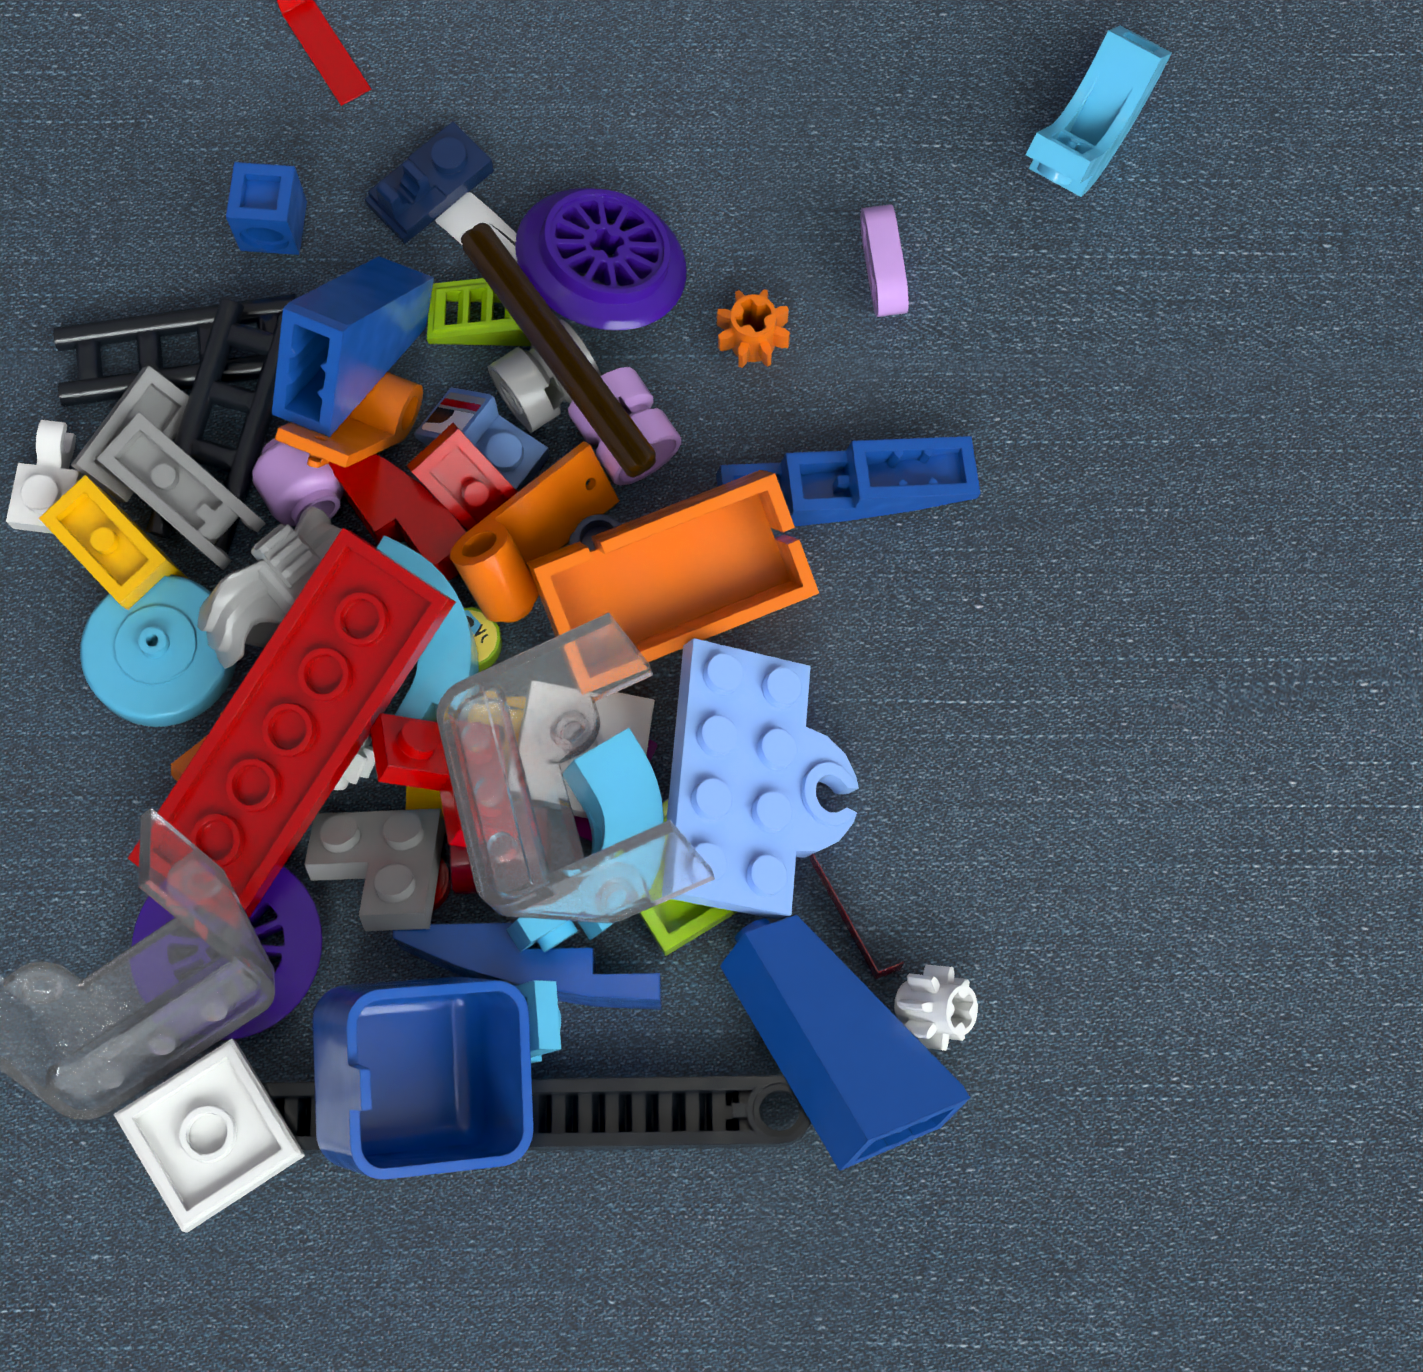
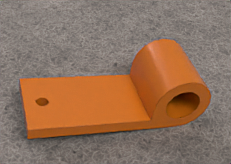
(373, 426)
(526, 527)

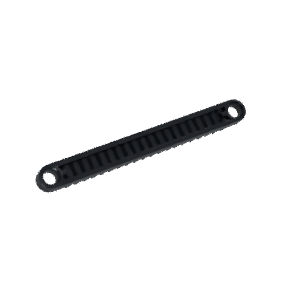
(615, 1113)

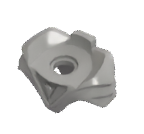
(255, 599)

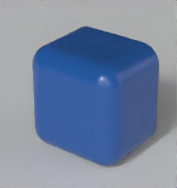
(422, 1076)

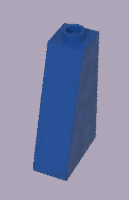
(345, 340)
(837, 1044)

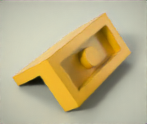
(108, 542)

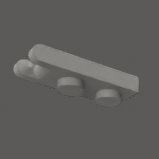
(176, 487)

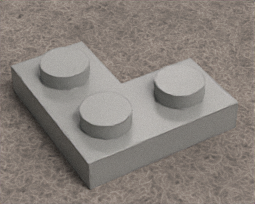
(393, 853)

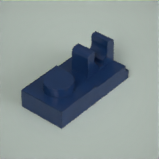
(429, 182)

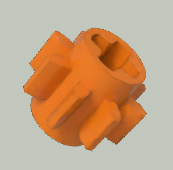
(749, 315)

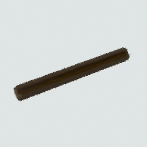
(558, 350)

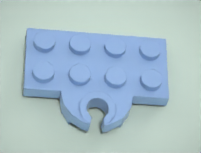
(751, 776)

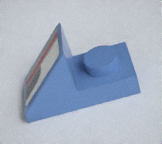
(501, 442)

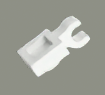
(46, 482)

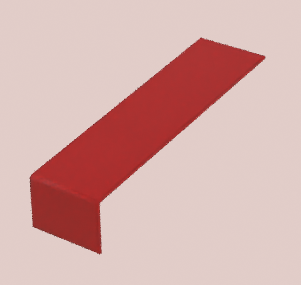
(324, 49)

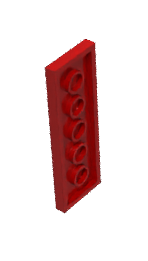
(303, 713)

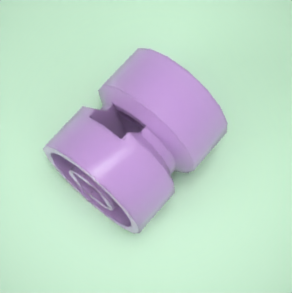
(653, 424)

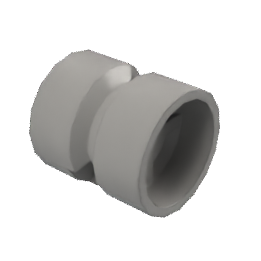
(530, 385)

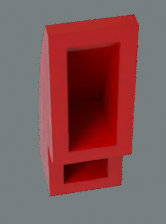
(401, 509)

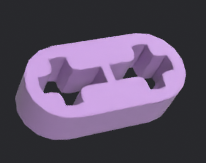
(884, 260)

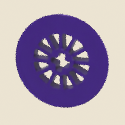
(559, 242)
(299, 953)

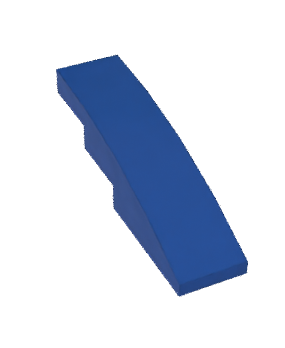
(870, 478)
(491, 954)

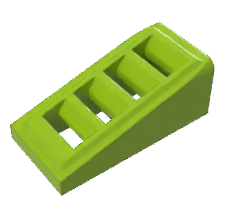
(485, 332)

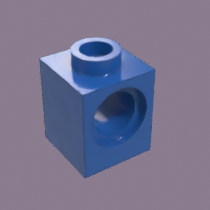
(266, 208)

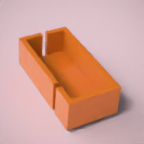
(682, 568)

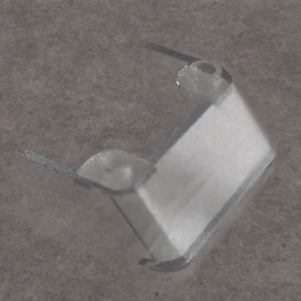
(504, 756)
(149, 1008)

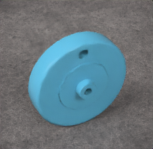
(153, 658)

